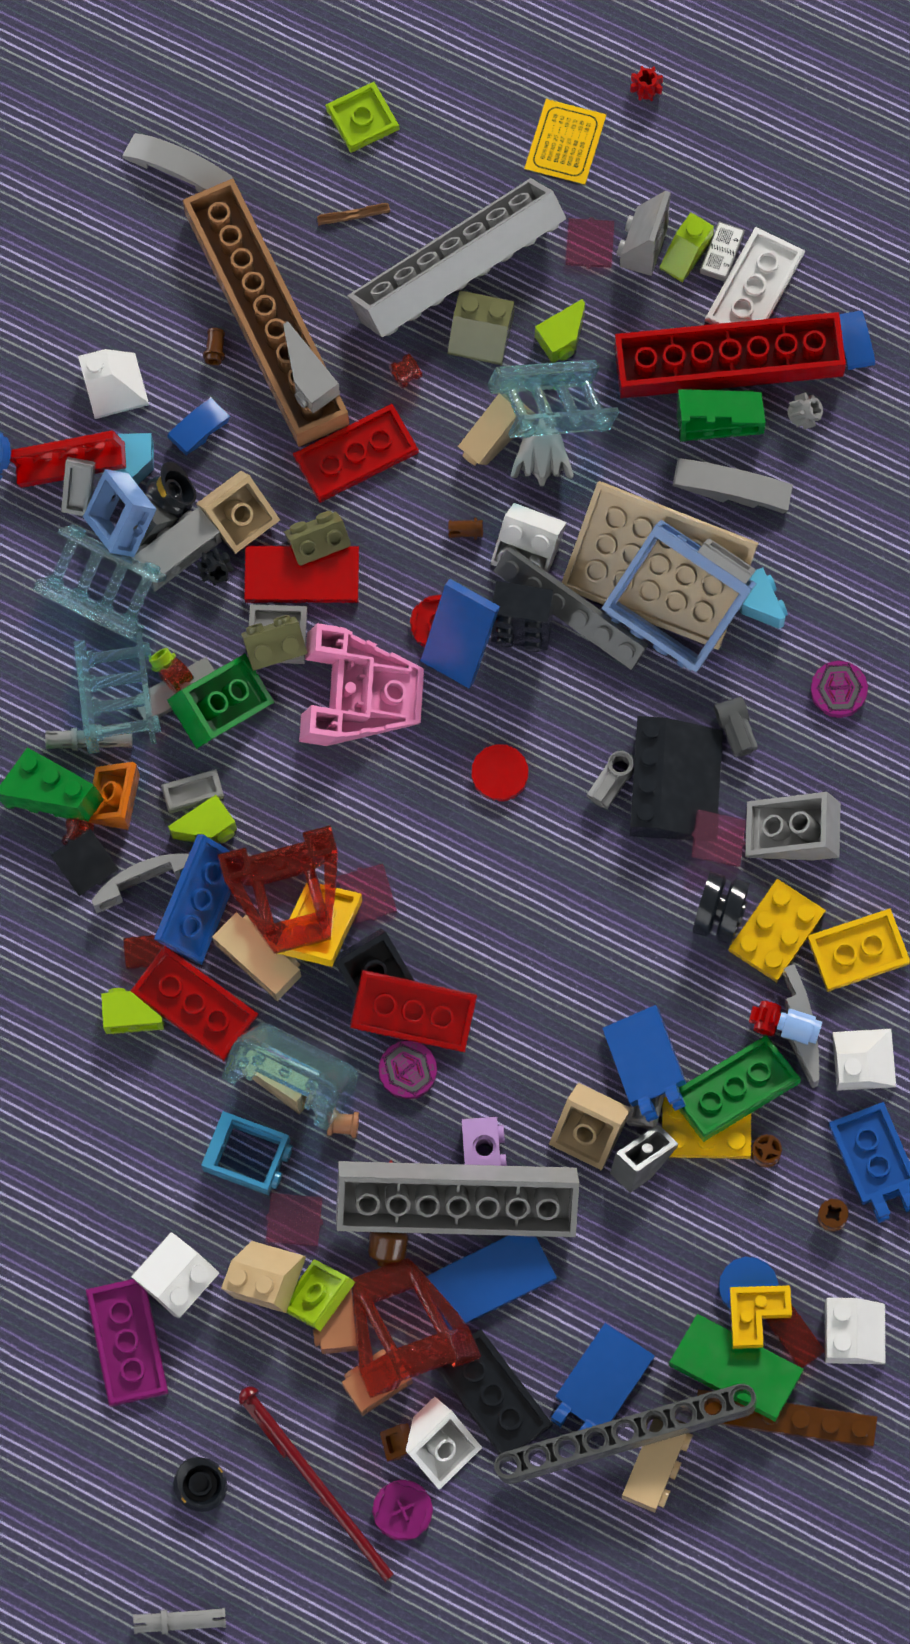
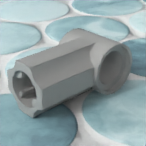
(610, 781)

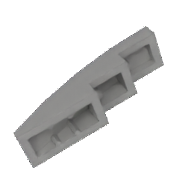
(732, 484)
(806, 1054)

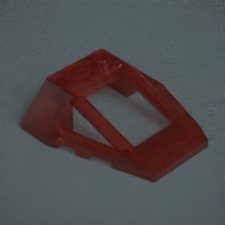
(281, 864)
(418, 1357)

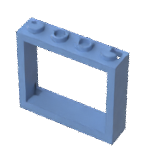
(643, 629)

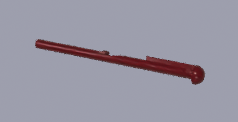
(286, 1448)

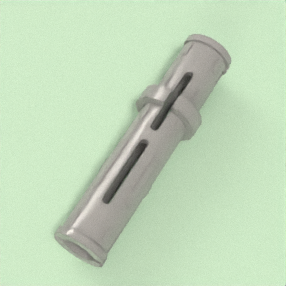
(75, 739)
(179, 1620)

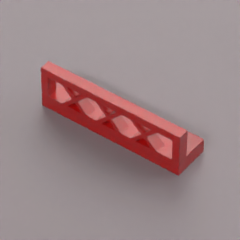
(47, 461)

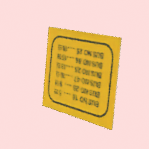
(565, 141)

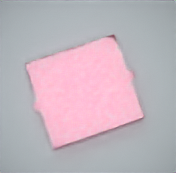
(590, 243)
(718, 838)
(375, 892)
(294, 1219)

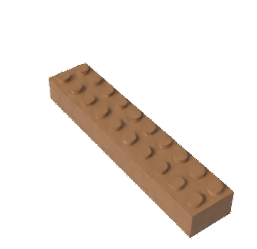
(258, 302)

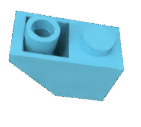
(139, 455)
(763, 603)

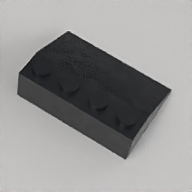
(673, 777)

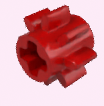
(648, 90)
(765, 1018)

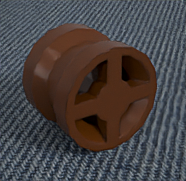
(768, 1145)
(828, 1219)

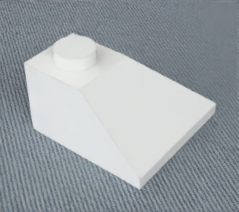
(113, 382)
(864, 1059)
(440, 1442)

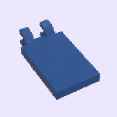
(646, 1060)
(874, 1158)
(602, 1379)

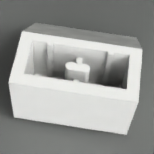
(530, 534)

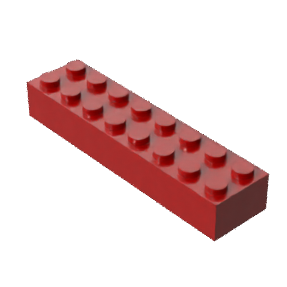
(730, 355)

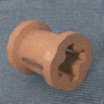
(345, 1124)

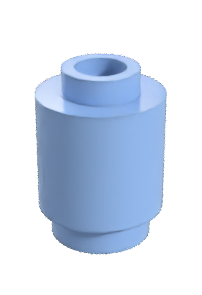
(799, 1026)

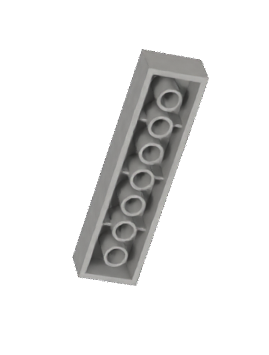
(457, 257)
(457, 1199)

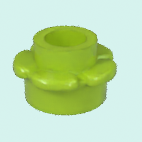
(161, 659)

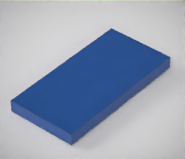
(459, 633)
(196, 902)
(493, 1276)

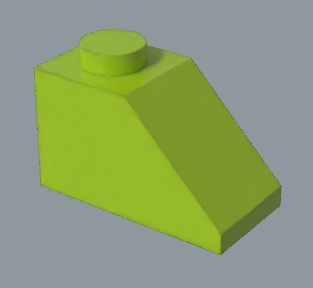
(687, 247)
(561, 332)
(208, 819)
(127, 1013)

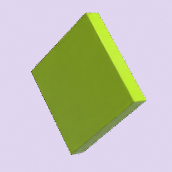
(362, 117)
(318, 1294)

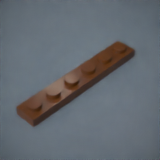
(808, 1423)

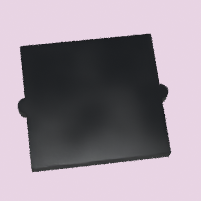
(84, 862)

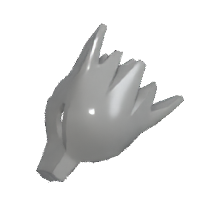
(542, 457)

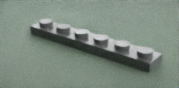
(574, 609)

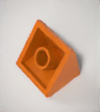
(118, 787)

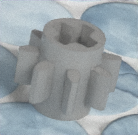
(805, 410)

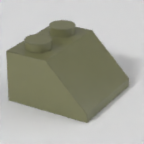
(481, 327)

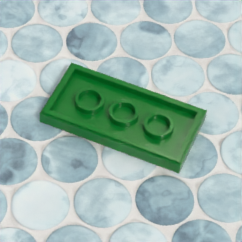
(736, 1088)
(710, 1359)

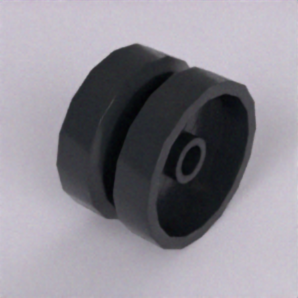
(720, 907)

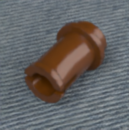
(214, 350)
(465, 528)

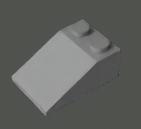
(645, 235)
(794, 827)

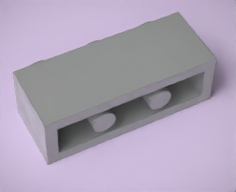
(180, 545)

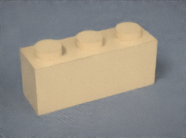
(249, 951)
(654, 1468)

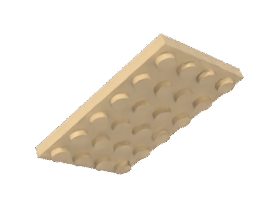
(667, 586)

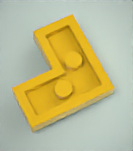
(752, 1305)

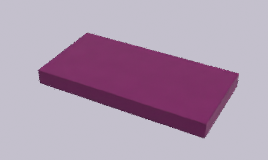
(126, 1342)

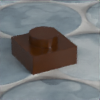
(395, 1441)

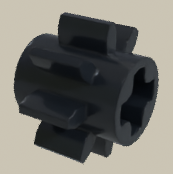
(214, 566)

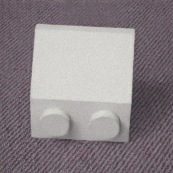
(175, 1275)
(854, 1331)

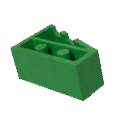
(719, 414)
(48, 788)

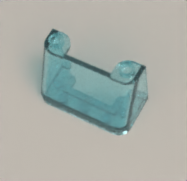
(295, 1064)

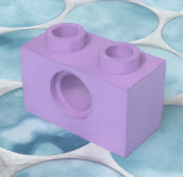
(483, 1131)

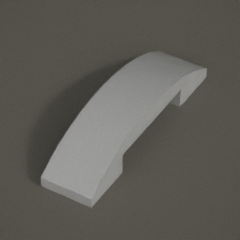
(175, 161)
(110, 894)

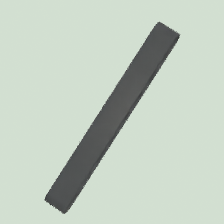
(610, 1430)

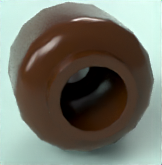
(387, 1247)

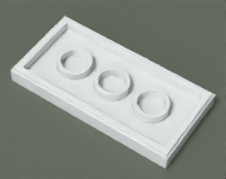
(756, 280)

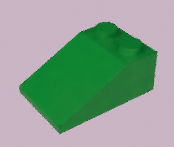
(220, 701)

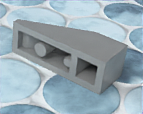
(311, 379)

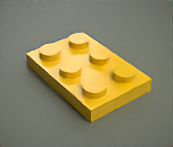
(345, 910)
(776, 930)
(858, 950)
(730, 1143)

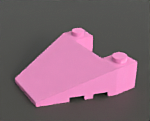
(368, 689)

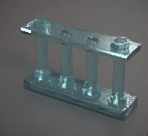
(558, 377)
(78, 599)
(93, 707)

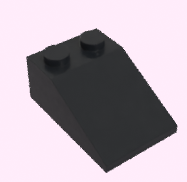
(371, 954)

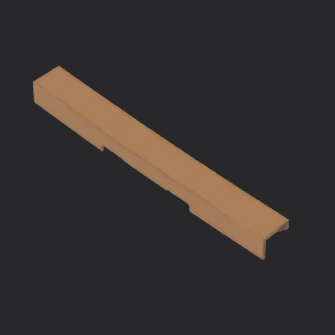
(353, 214)

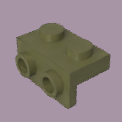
(317, 537)
(274, 642)

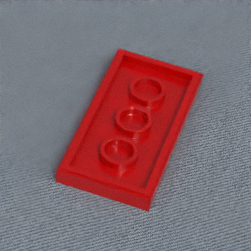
(355, 453)
(277, 578)
(194, 1003)
(413, 1011)

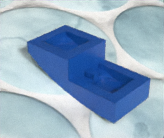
(856, 340)
(197, 426)

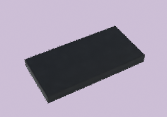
(496, 1398)

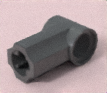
(734, 719)

